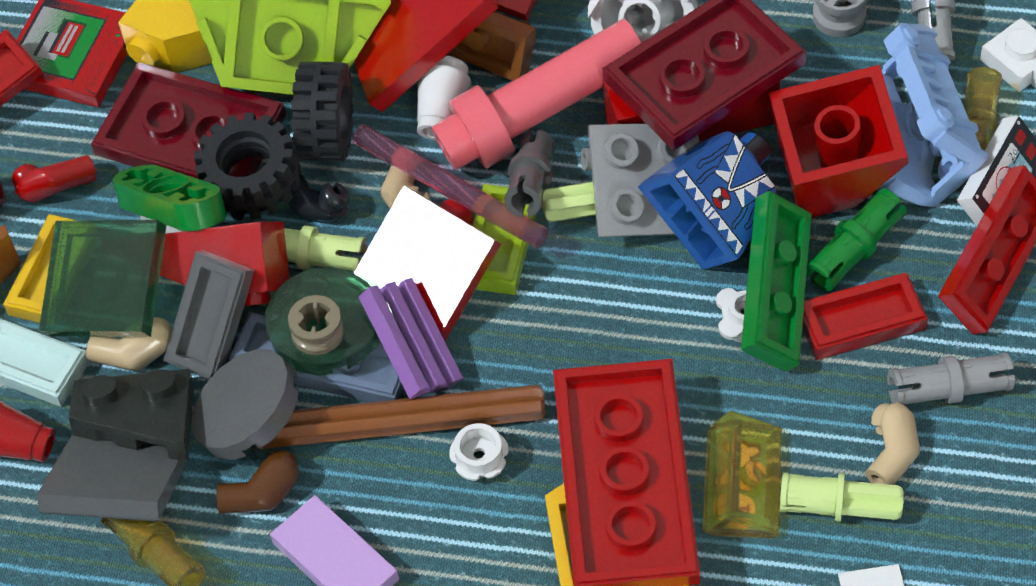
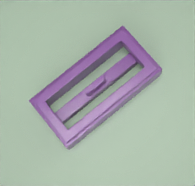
(417, 336)

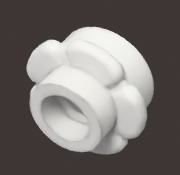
(474, 439)

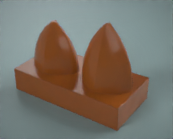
(499, 46)

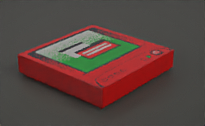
(75, 48)

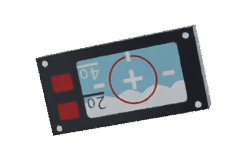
(1009, 147)

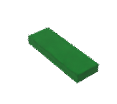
(776, 281)

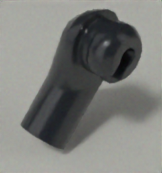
(320, 205)

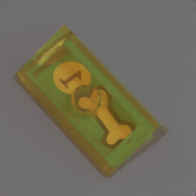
(742, 478)

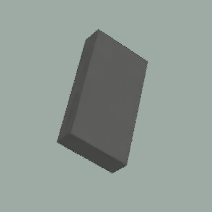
(208, 314)

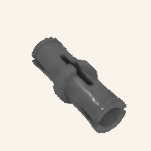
(529, 173)

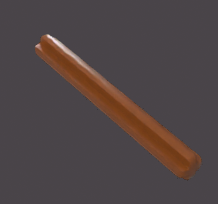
(411, 415)

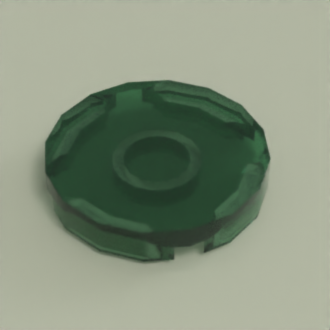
(342, 288)

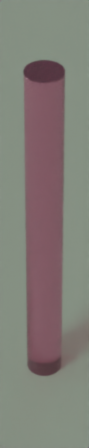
(449, 185)

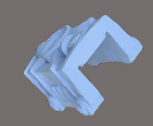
(931, 122)

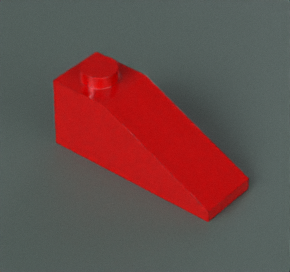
(249, 244)

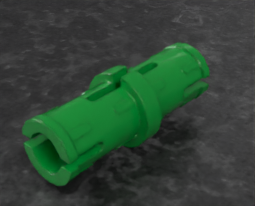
(855, 239)

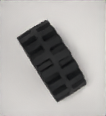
(322, 111)
(247, 139)

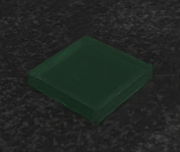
(103, 278)

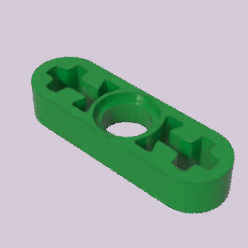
(169, 197)

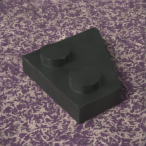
(135, 409)

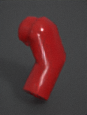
(37, 183)

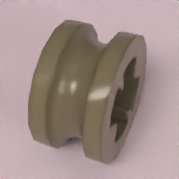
(316, 308)

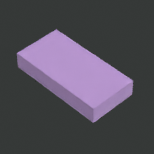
(330, 549)

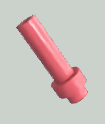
(487, 123)

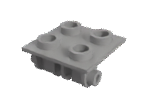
(619, 162)

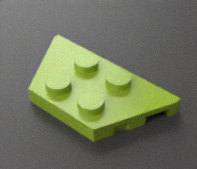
(264, 40)

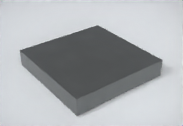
(110, 481)

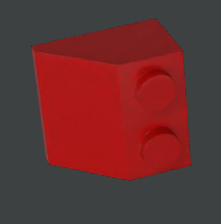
(838, 139)

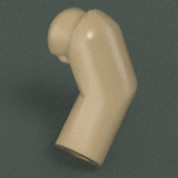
(131, 352)
(901, 443)

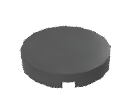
(245, 404)

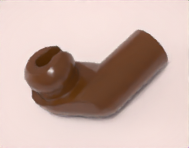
(264, 489)

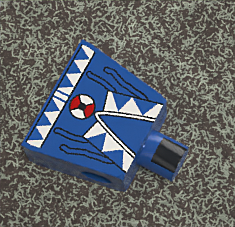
(711, 195)

